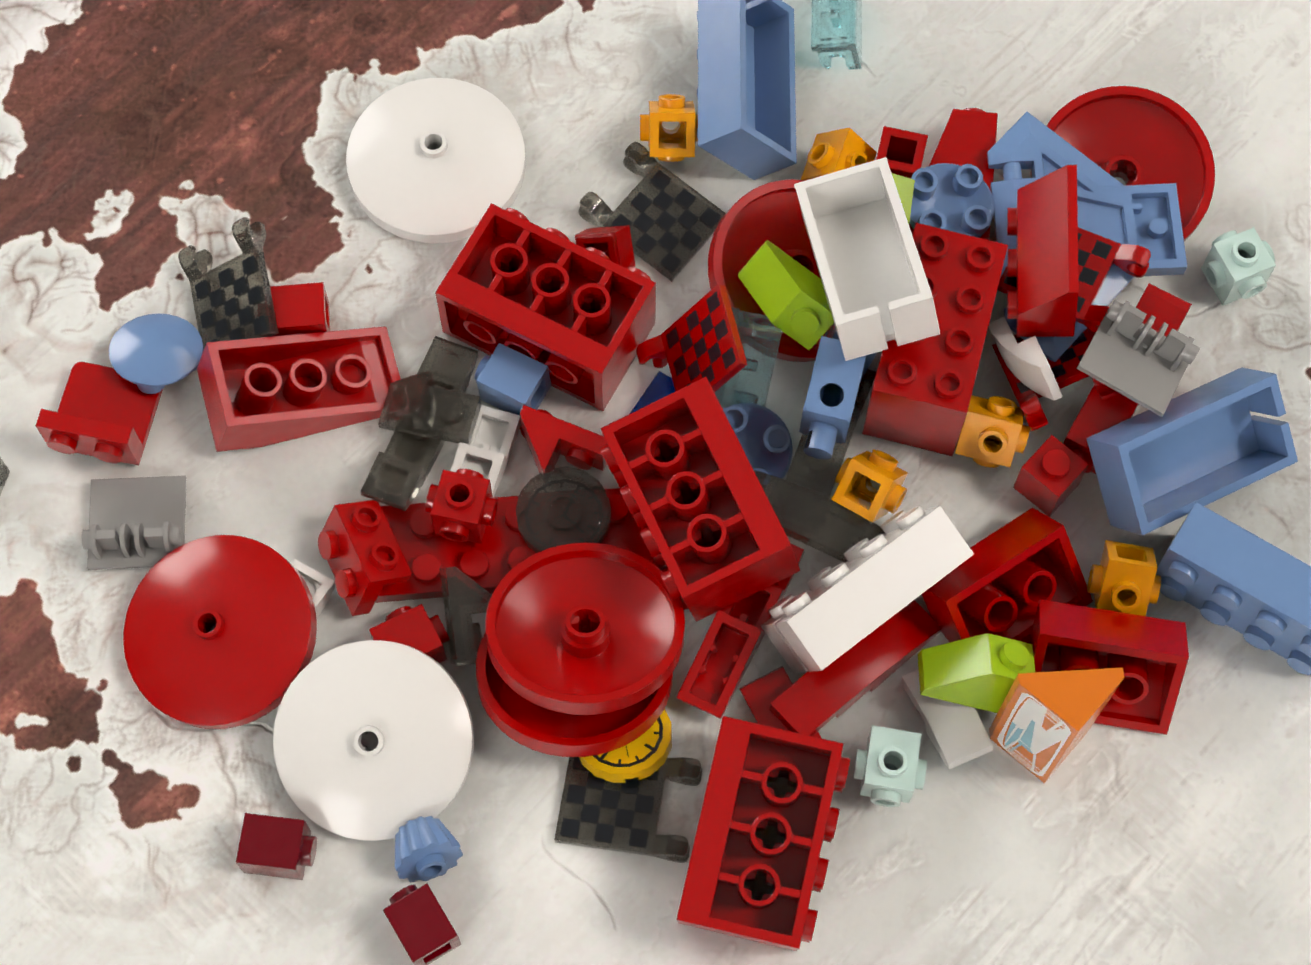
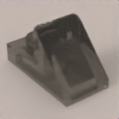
(428, 411)
(460, 600)

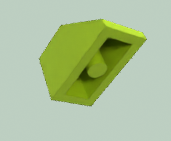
(788, 294)
(974, 670)

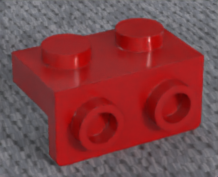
(361, 553)

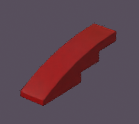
(730, 648)
(830, 692)

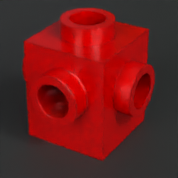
(470, 513)

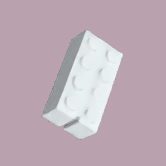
(867, 259)
(866, 589)

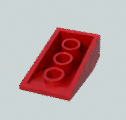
(294, 384)

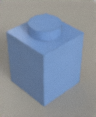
(512, 380)

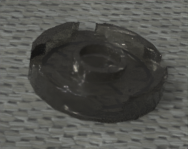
(563, 509)

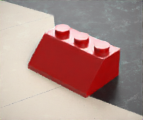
(1045, 256)
(1005, 579)
(1145, 647)

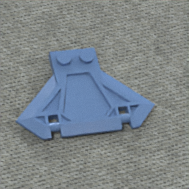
(1106, 207)

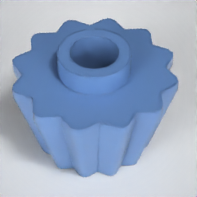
(425, 849)

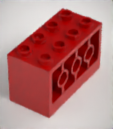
(548, 303)
(928, 383)
(698, 500)
(739, 806)

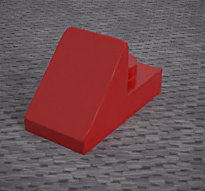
(552, 437)

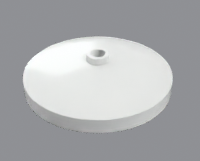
(435, 159)
(419, 728)

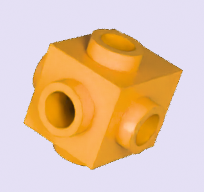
(665, 143)
(835, 152)
(992, 431)
(857, 492)
(1125, 578)

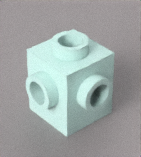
(1238, 265)
(895, 751)

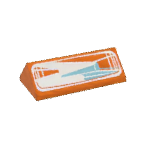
(1051, 715)

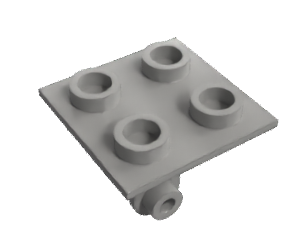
(1138, 358)
(134, 521)

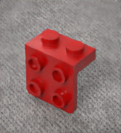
(100, 416)

